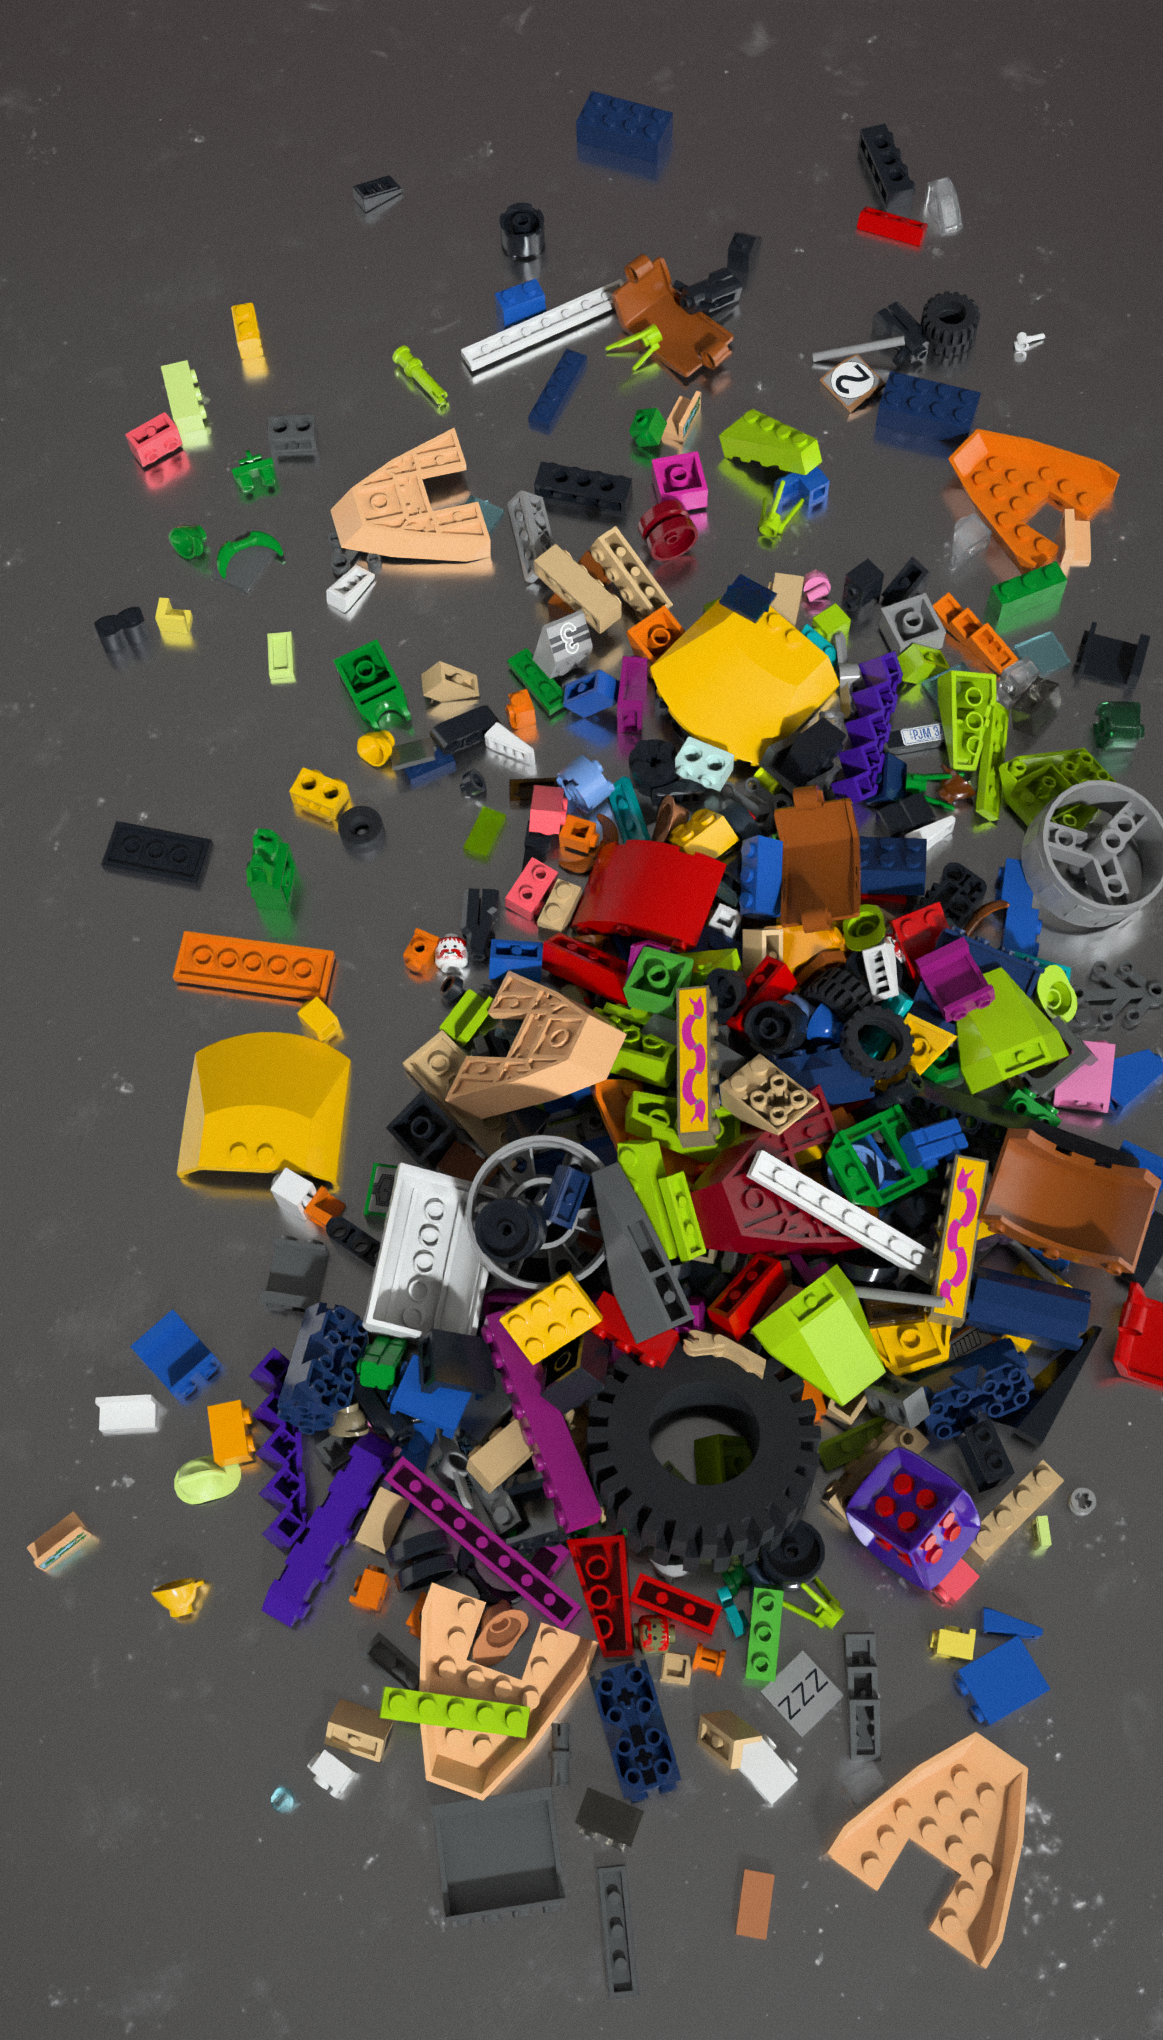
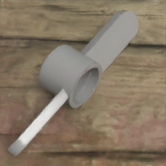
(847, 675)
(453, 1468)

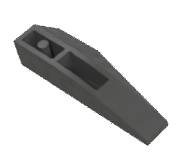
(636, 1260)

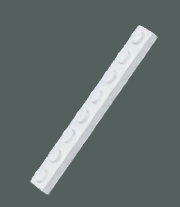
(540, 327)
(841, 1215)

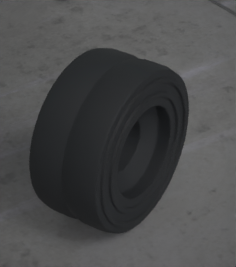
(361, 816)

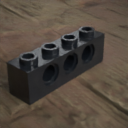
(886, 166)
(600, 493)

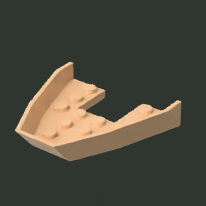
(394, 516)
(553, 1055)
(480, 1760)
(968, 1815)

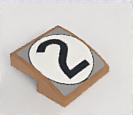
(852, 382)

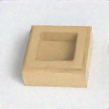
(676, 1668)

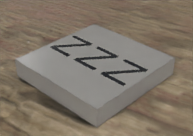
(802, 1694)

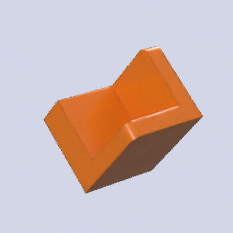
(323, 1208)

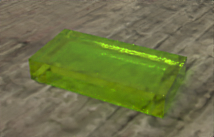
(484, 833)

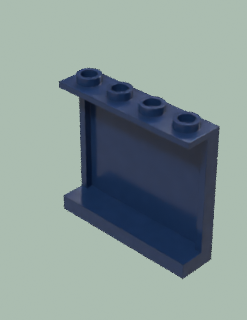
(987, 958)

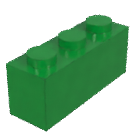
(1027, 591)

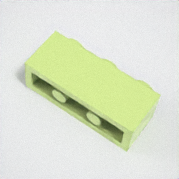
(184, 396)

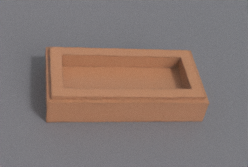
(755, 1904)

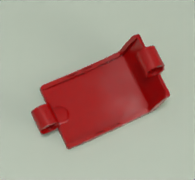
(1140, 1338)

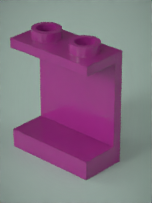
(630, 712)

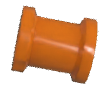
(715, 1666)

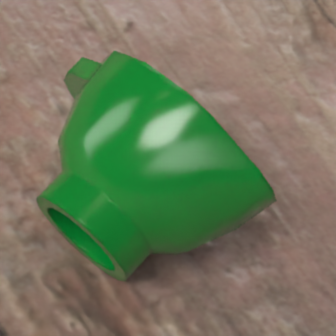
(188, 540)

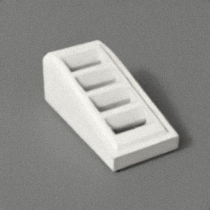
(344, 600)
(506, 742)
(934, 832)
(871, 965)

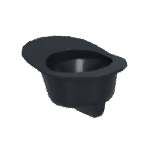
(730, 991)

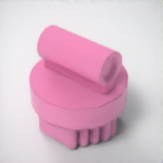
(816, 585)

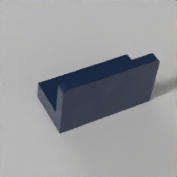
(890, 782)

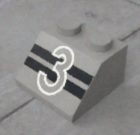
(563, 645)

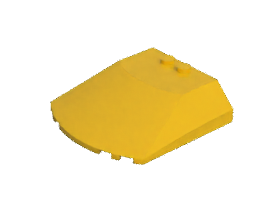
(743, 681)
(266, 1107)

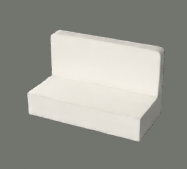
(127, 1413)

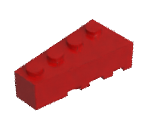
(606, 1589)

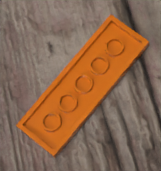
(254, 966)

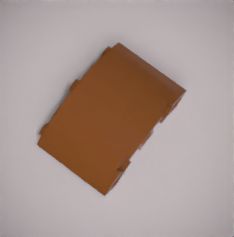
(1069, 1203)

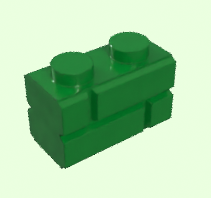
(382, 1362)

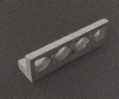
(527, 532)

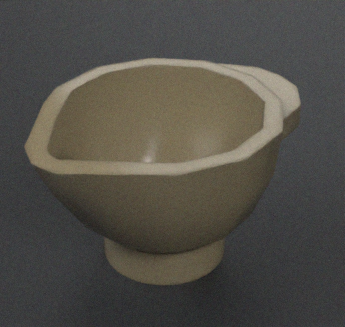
(350, 1421)

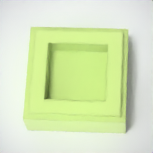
(1041, 1532)

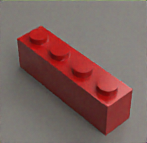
(585, 967)

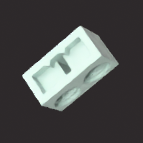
(704, 764)

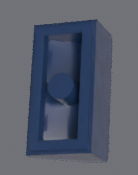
(565, 1196)

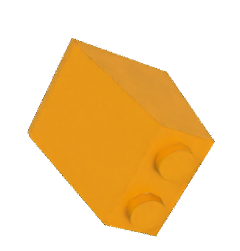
(802, 947)

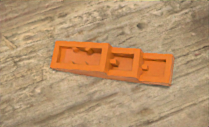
(973, 635)

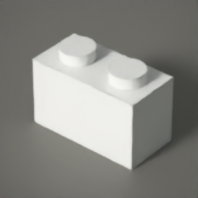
(292, 1192)
(766, 1770)

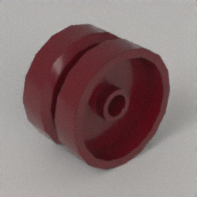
(667, 530)

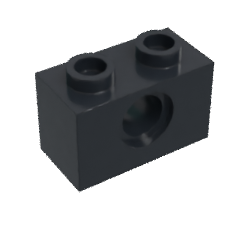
(862, 587)

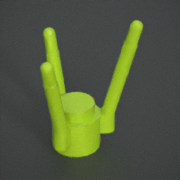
(648, 337)
(770, 523)
(828, 1609)

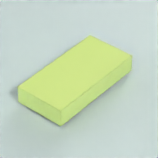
(280, 655)

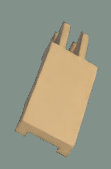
(721, 1346)

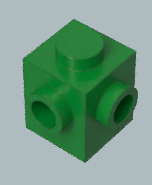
(647, 427)

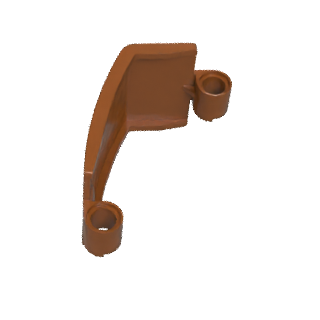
(650, 300)
(818, 861)

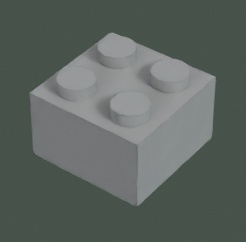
(911, 623)

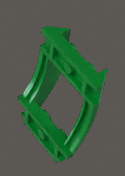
(851, 1172)

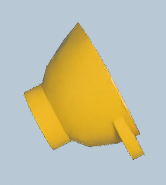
(375, 747)
(178, 1595)

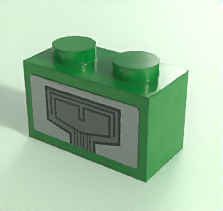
(379, 1192)

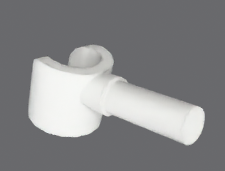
(1022, 340)

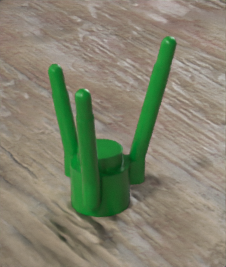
(917, 782)

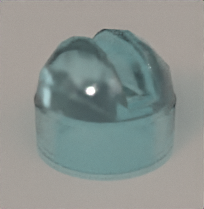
(287, 1804)

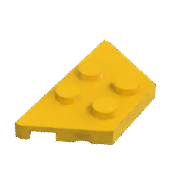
(912, 1346)

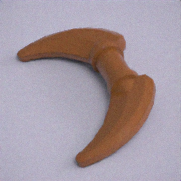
(610, 834)
(982, 912)

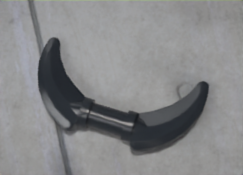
(487, 1593)

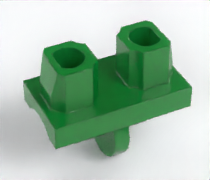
(253, 467)

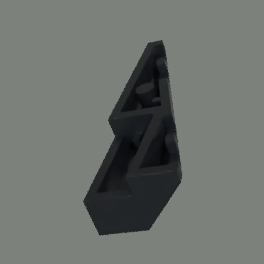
(1050, 1392)

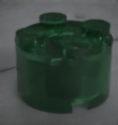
(1118, 726)

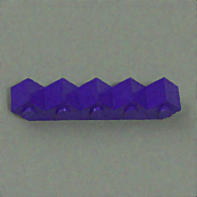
(870, 729)
(283, 1454)
(328, 1529)

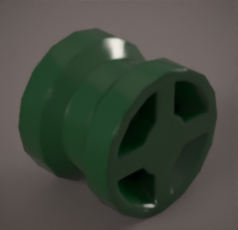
(735, 1577)

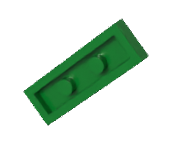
(543, 689)

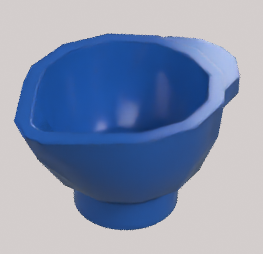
(824, 1027)

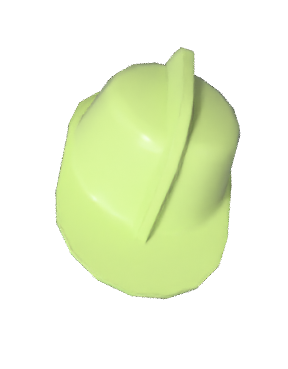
(205, 1480)

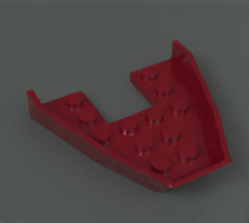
(751, 1219)

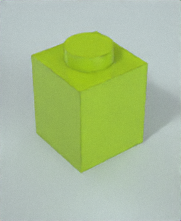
(831, 622)

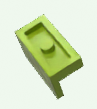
(466, 1017)

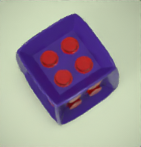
(913, 1517)

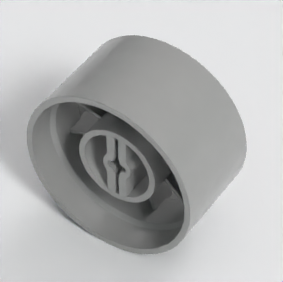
(554, 1251)

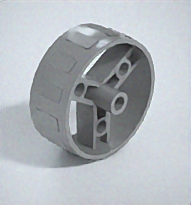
(1047, 840)

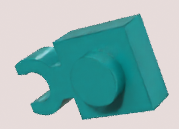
(736, 1619)

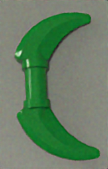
(255, 538)

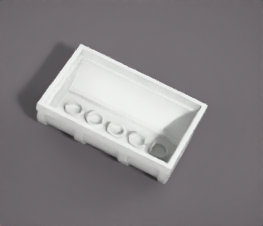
(425, 1259)

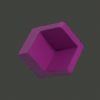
(550, 1560)

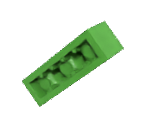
(764, 1632)

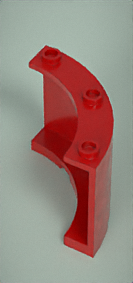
(649, 893)

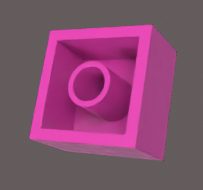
(680, 479)

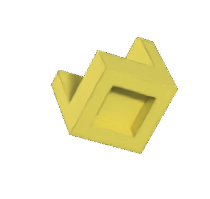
(172, 619)

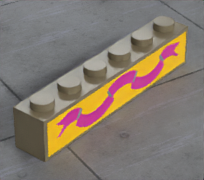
(696, 1067)
(957, 1239)

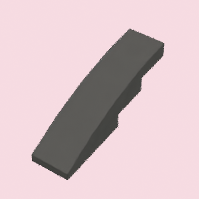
(666, 1029)
(862, 1696)

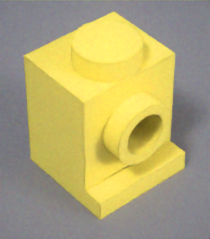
(952, 1643)

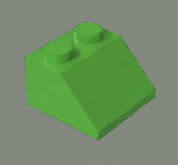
(655, 981)

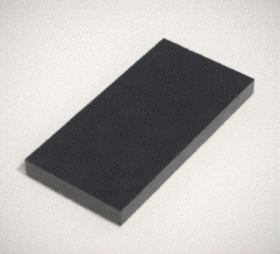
(157, 854)

